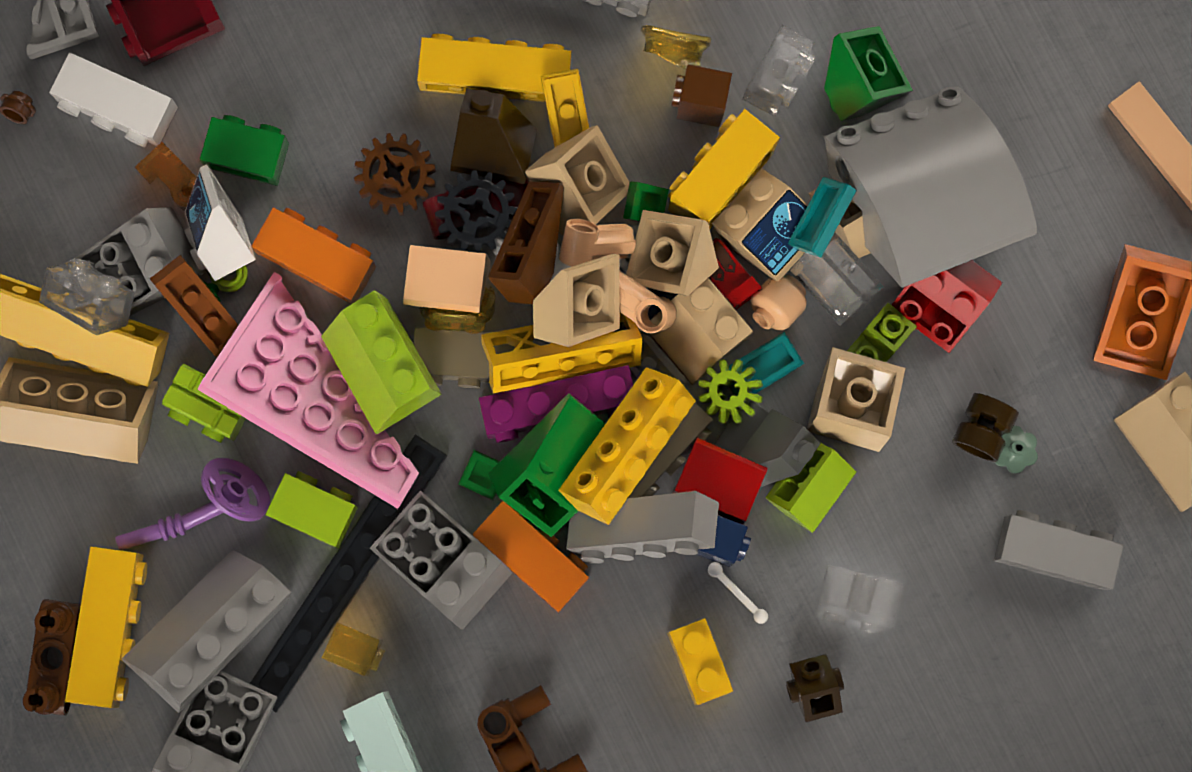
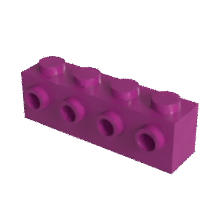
(524, 408)

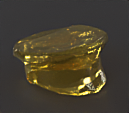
(674, 45)

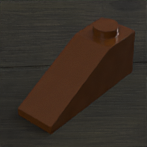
(530, 245)

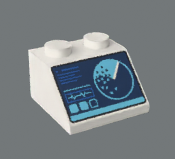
(215, 228)

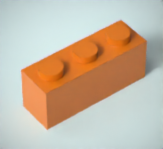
(314, 254)
(532, 556)

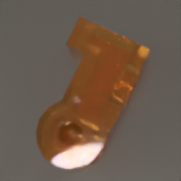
(171, 171)

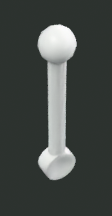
(715, 570)

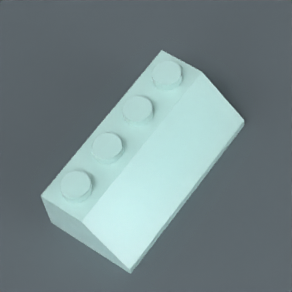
(379, 736)

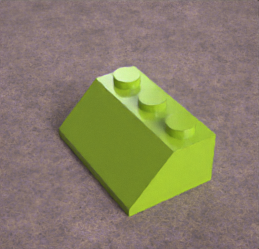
(379, 361)

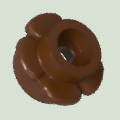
(17, 107)

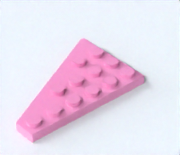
(289, 385)

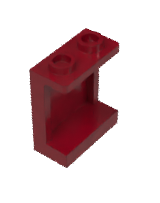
(163, 26)

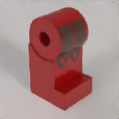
(732, 278)

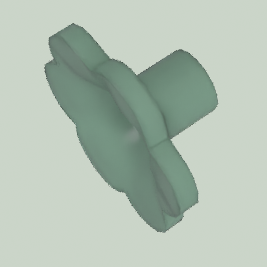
(1017, 460)

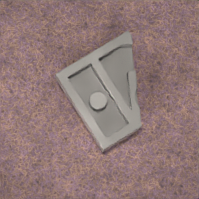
(60, 26)

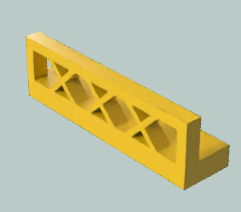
(536, 364)

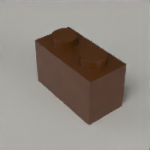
(701, 95)

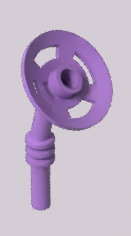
(229, 499)

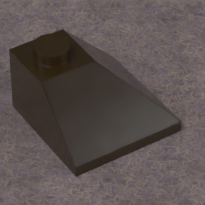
(492, 138)

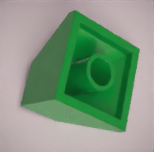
(863, 73)

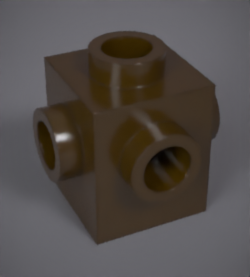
(812, 680)

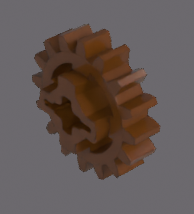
(383, 182)

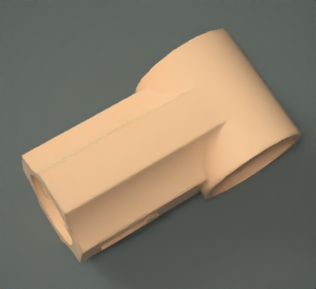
(588, 241)
(637, 300)

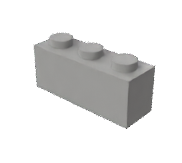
(1059, 550)

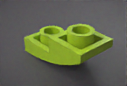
(883, 335)

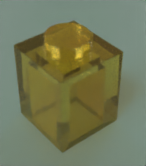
(354, 650)

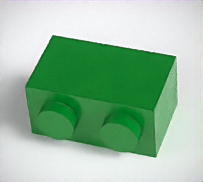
(244, 149)

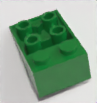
(541, 463)

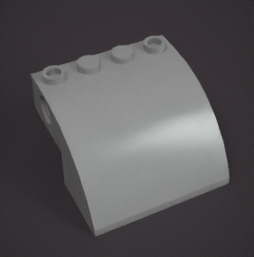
(932, 185)

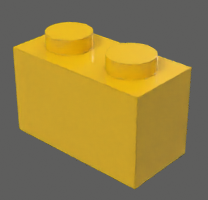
(700, 662)

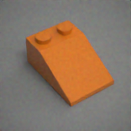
(1145, 312)

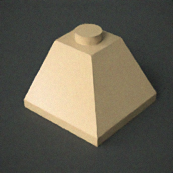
(579, 303)

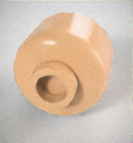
(778, 303)

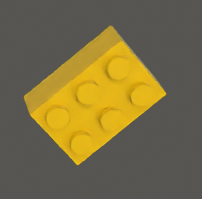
(723, 169)

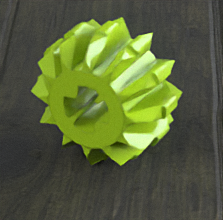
(725, 379)

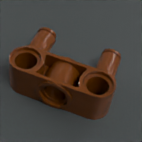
(46, 684)
(511, 748)

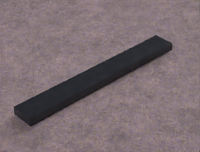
(339, 583)

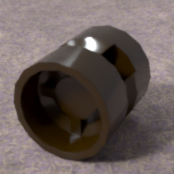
(979, 439)

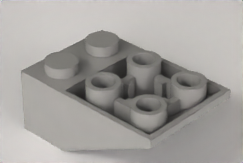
(140, 251)
(441, 560)
(217, 728)

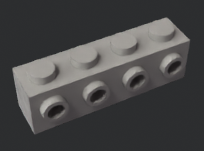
(647, 528)

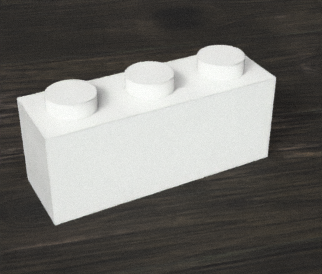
(113, 101)

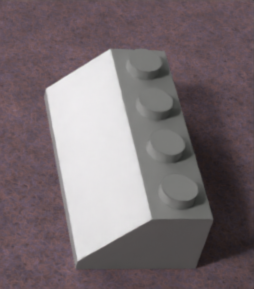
(207, 628)

